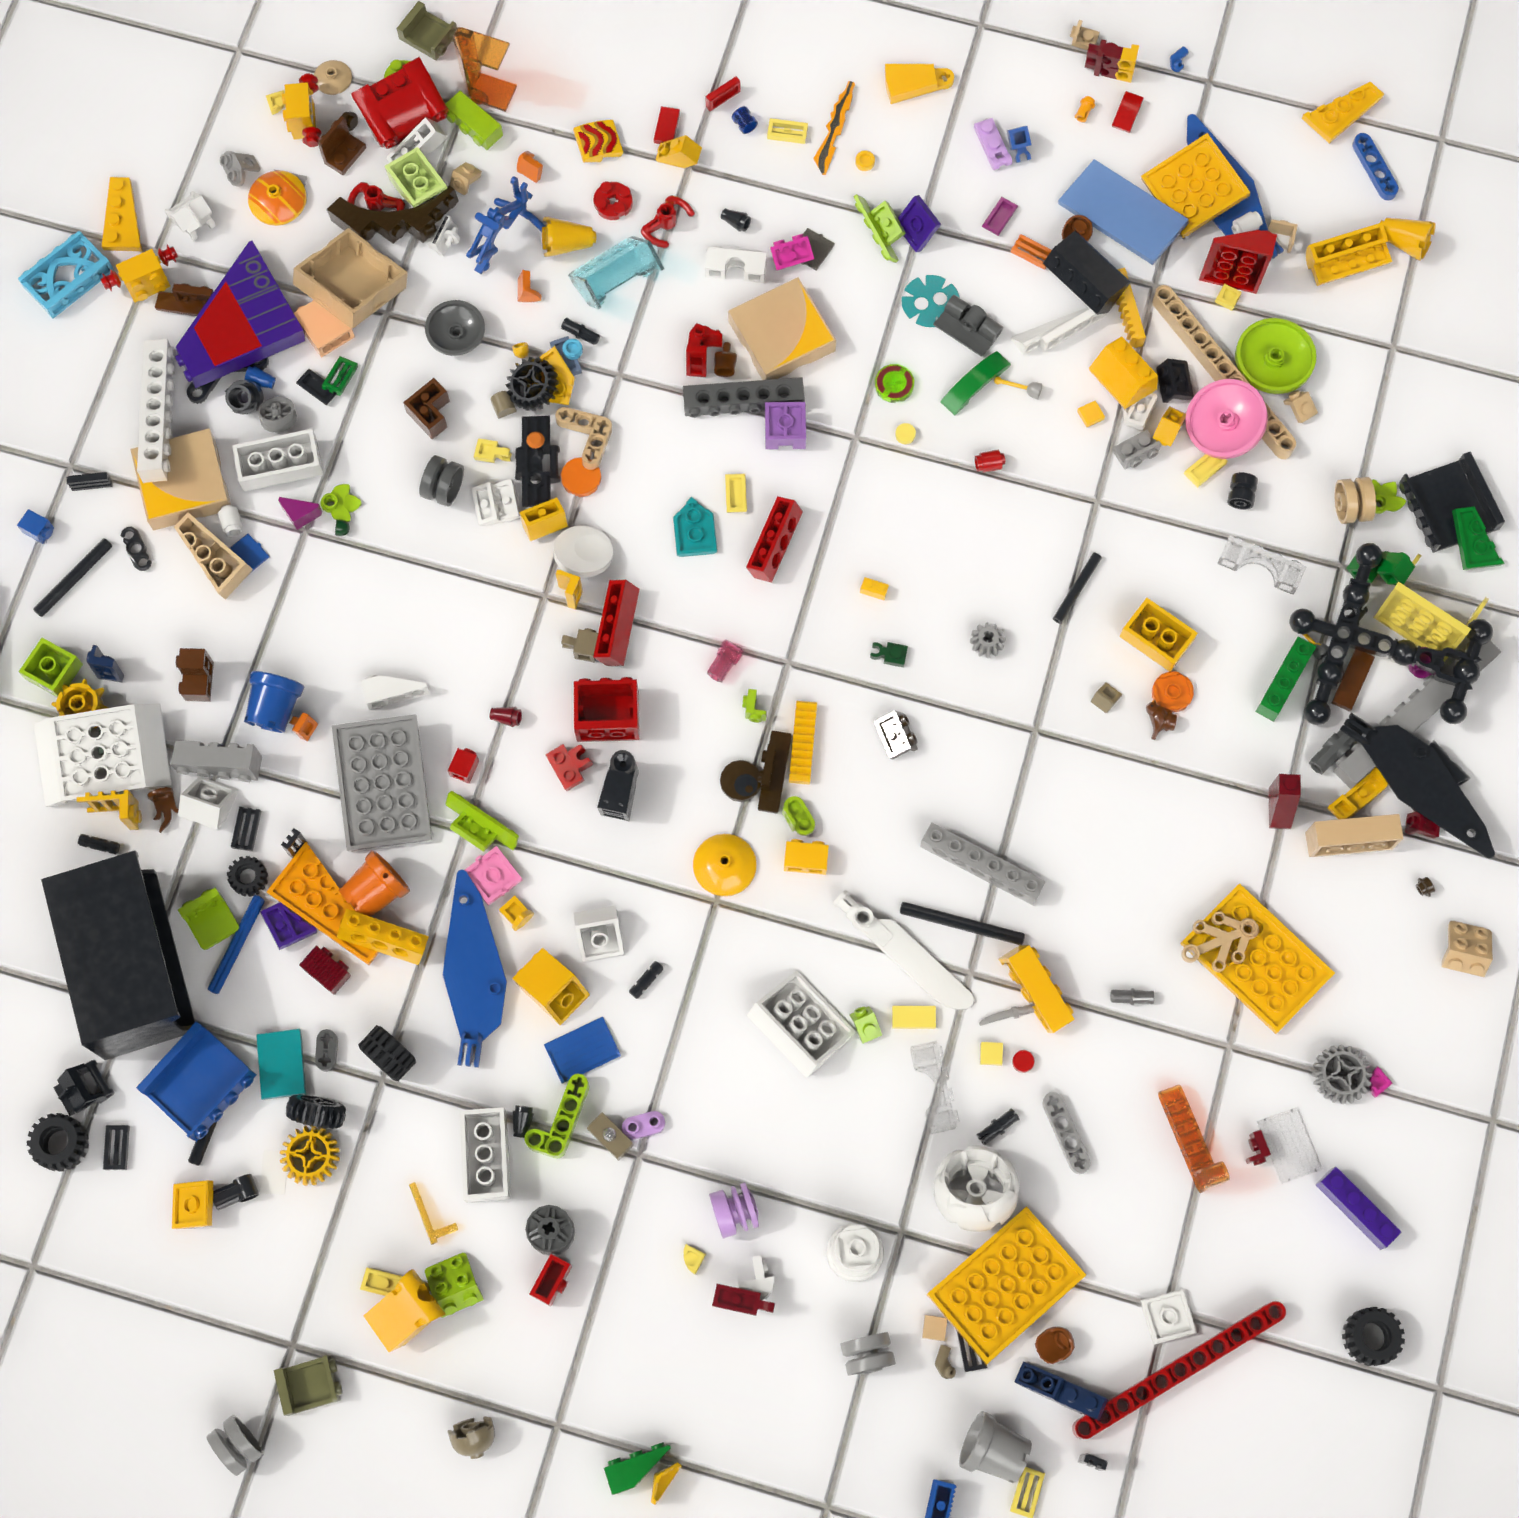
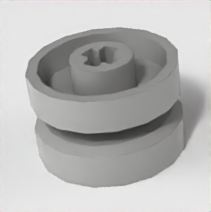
(869, 1358)
(234, 1445)

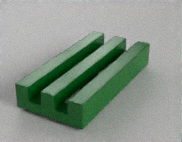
(333, 387)

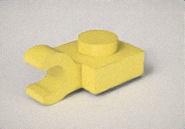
(488, 451)

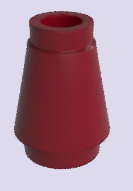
(506, 715)

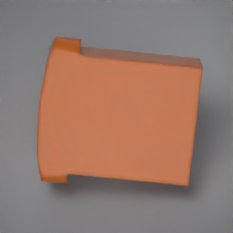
(529, 167)
(525, 293)

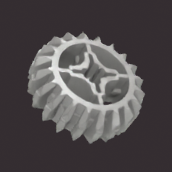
(1339, 1065)

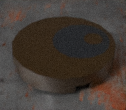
(740, 781)

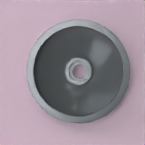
(453, 318)

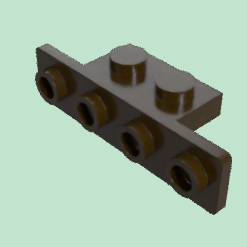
(774, 771)

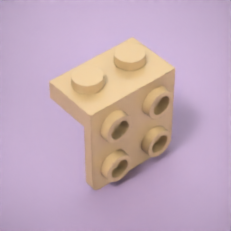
(1468, 949)

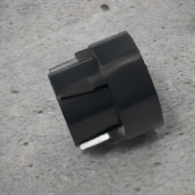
(234, 393)

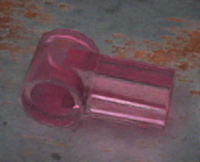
(727, 656)

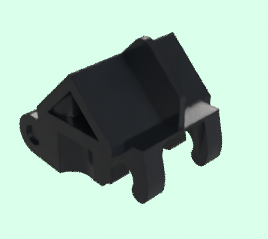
(74, 1091)

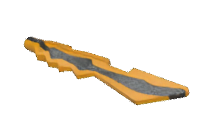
(826, 151)

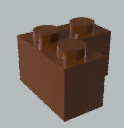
(425, 407)
(197, 674)

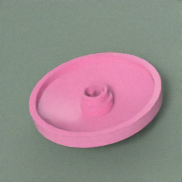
(1226, 418)

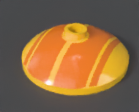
(280, 206)

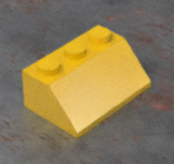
(1124, 373)

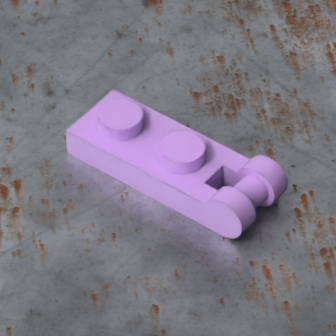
(992, 143)

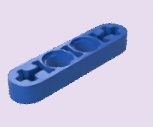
(1372, 167)

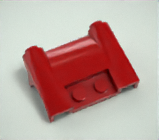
(400, 103)

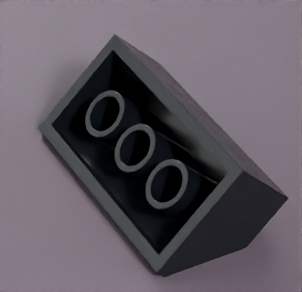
(1086, 273)

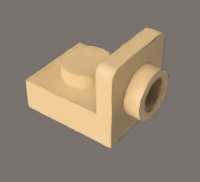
(1083, 36)

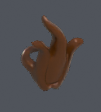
(163, 802)

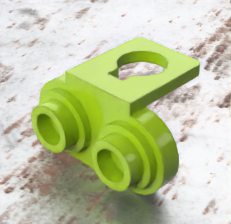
(798, 816)

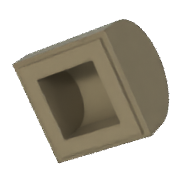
(502, 404)

